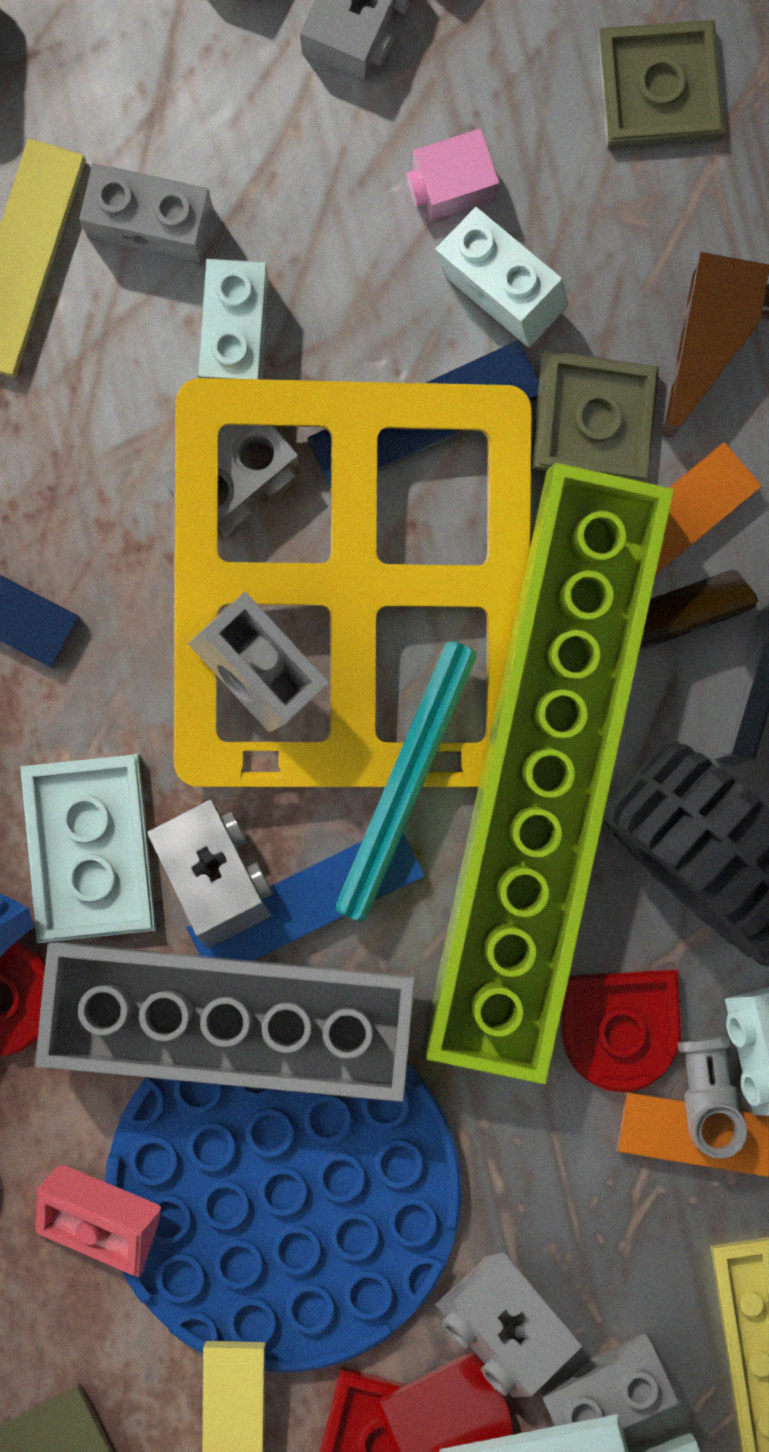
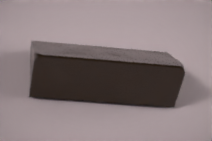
(697, 607)

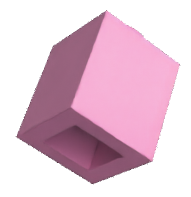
(453, 175)

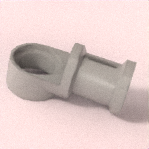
(711, 1093)

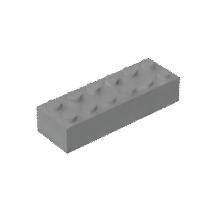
(225, 1021)

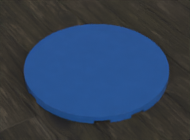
(289, 1213)

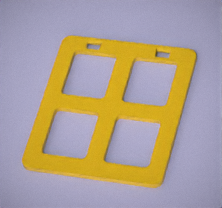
(353, 579)

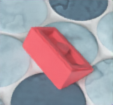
(96, 1219)

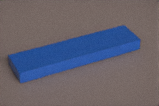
(308, 903)

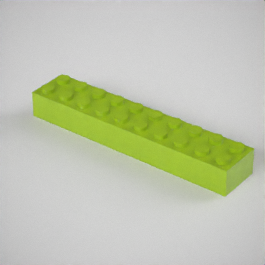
(547, 773)

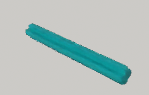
(406, 781)

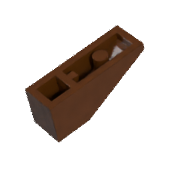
(720, 315)

